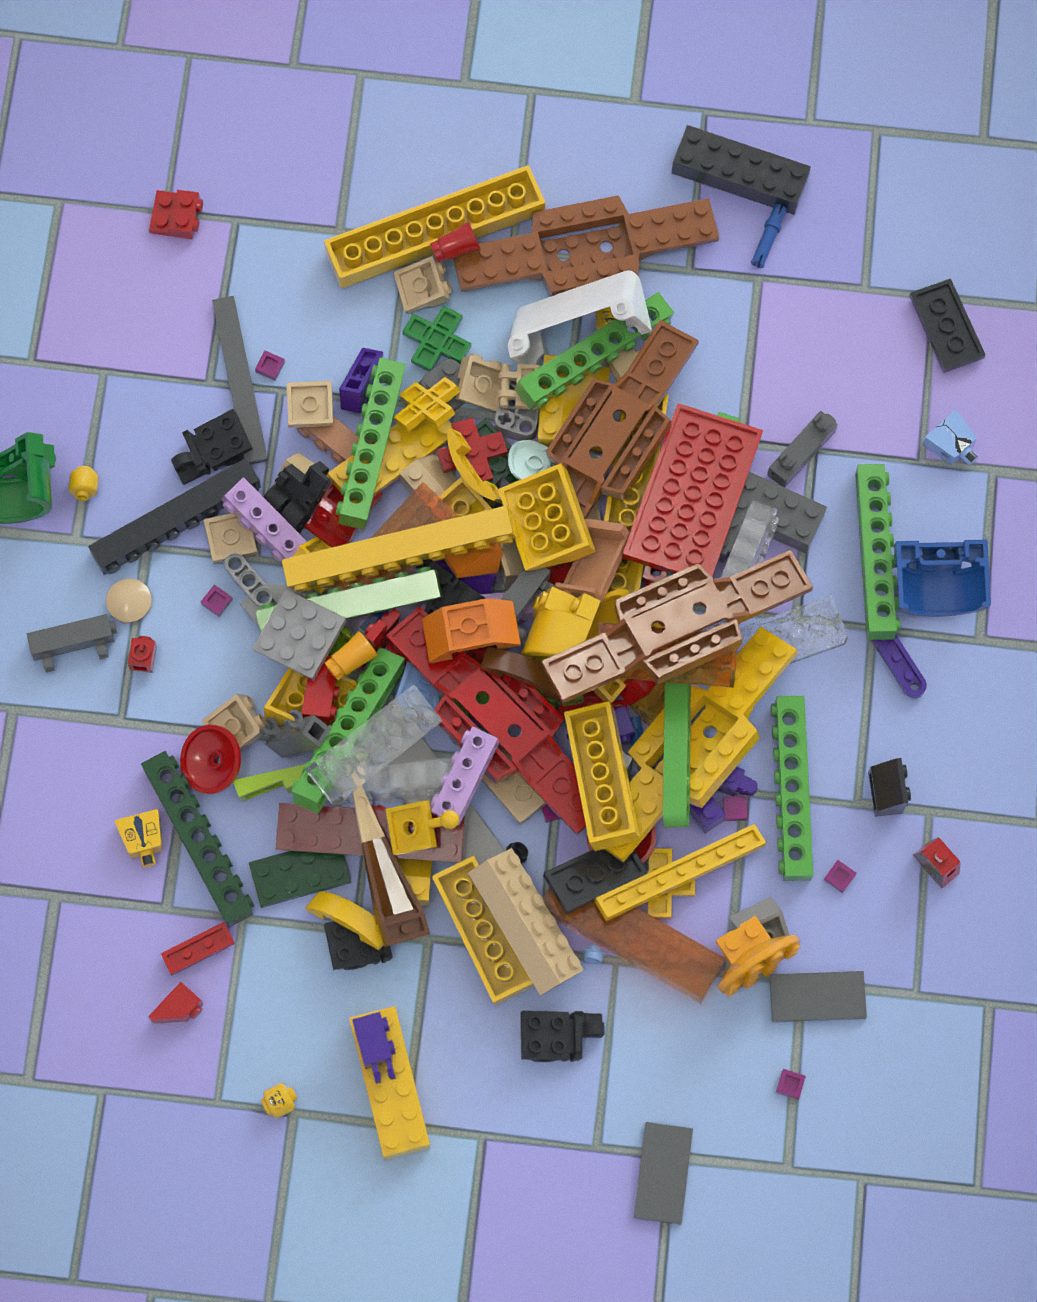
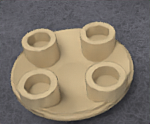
(128, 600)

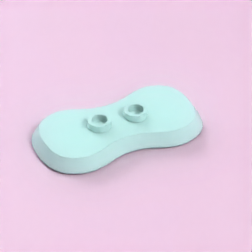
(530, 457)

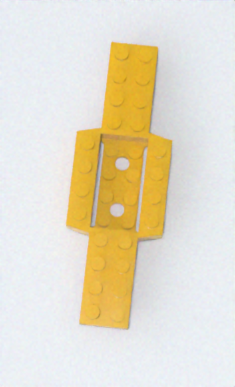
(710, 758)

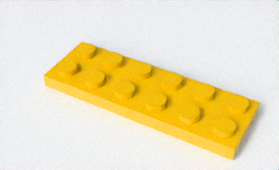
(400, 452)

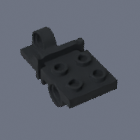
(215, 444)
(297, 493)
(452, 589)
(349, 951)
(557, 1035)

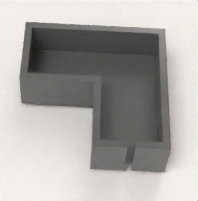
(797, 514)

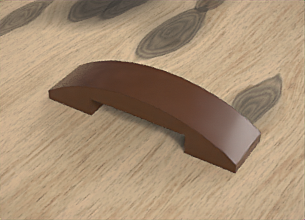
(518, 667)

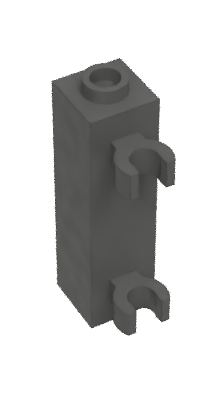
(802, 449)
(525, 590)
(70, 638)
(296, 735)

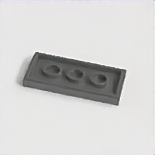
(817, 996)
(663, 1173)

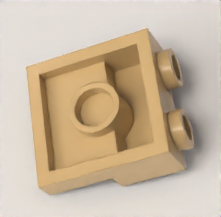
(423, 285)
(479, 382)
(239, 718)

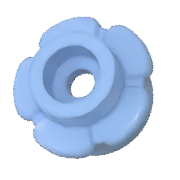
(593, 954)

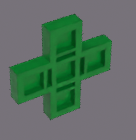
(436, 338)

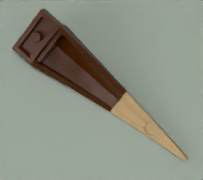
(392, 898)

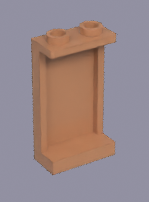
(596, 571)

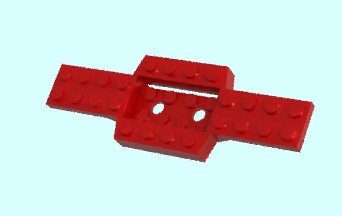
(510, 703)

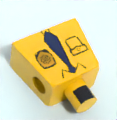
(142, 836)

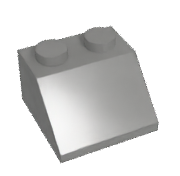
(767, 913)

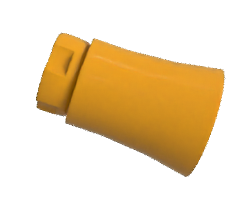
(351, 656)

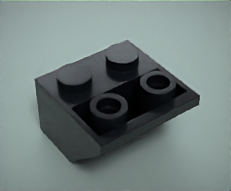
(888, 787)

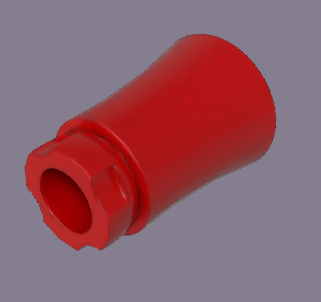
(455, 243)

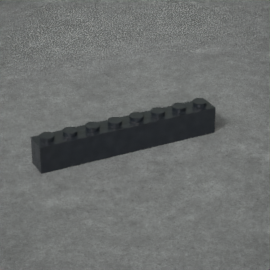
(169, 519)

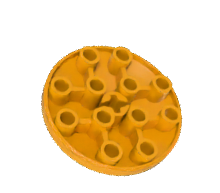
(752, 950)

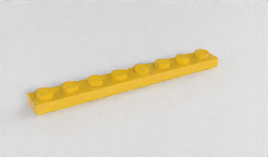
(680, 872)

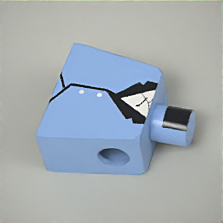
(952, 440)

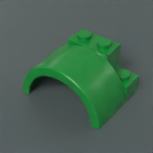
(30, 492)

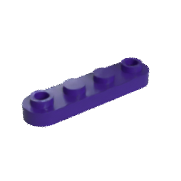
(901, 666)

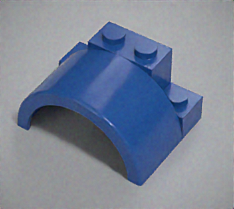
(937, 582)

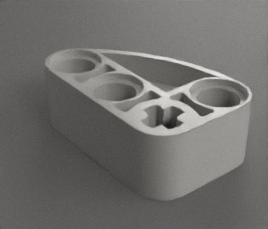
(516, 420)

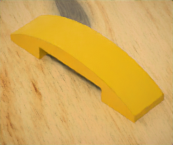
(458, 449)
(348, 915)

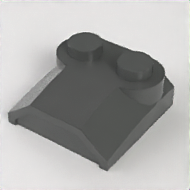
(448, 369)

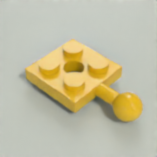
(423, 835)

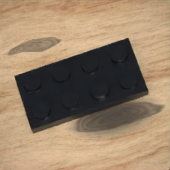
(947, 325)
(590, 876)

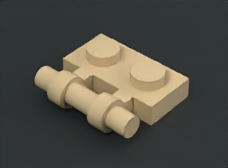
(506, 377)

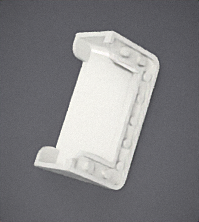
(620, 292)

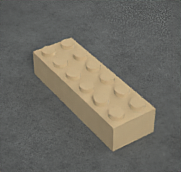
(525, 921)

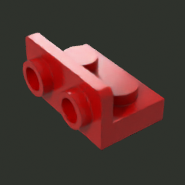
(326, 527)

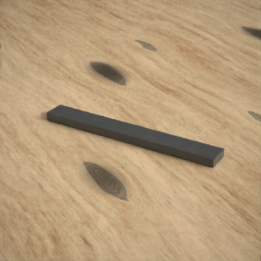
(239, 376)

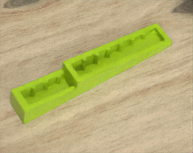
(262, 783)

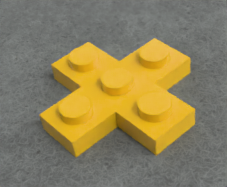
(426, 404)
(662, 906)

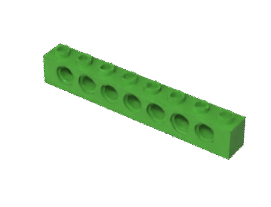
(535, 396)
(357, 514)
(876, 626)
(391, 668)
(794, 708)

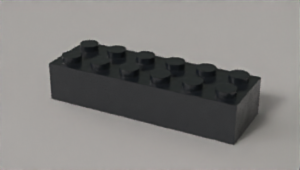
(740, 169)

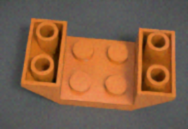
(470, 627)

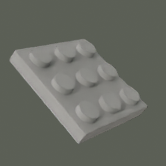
(299, 634)

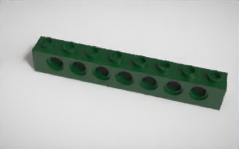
(154, 770)

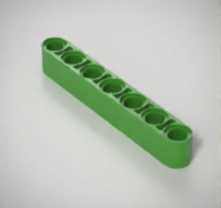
(676, 755)

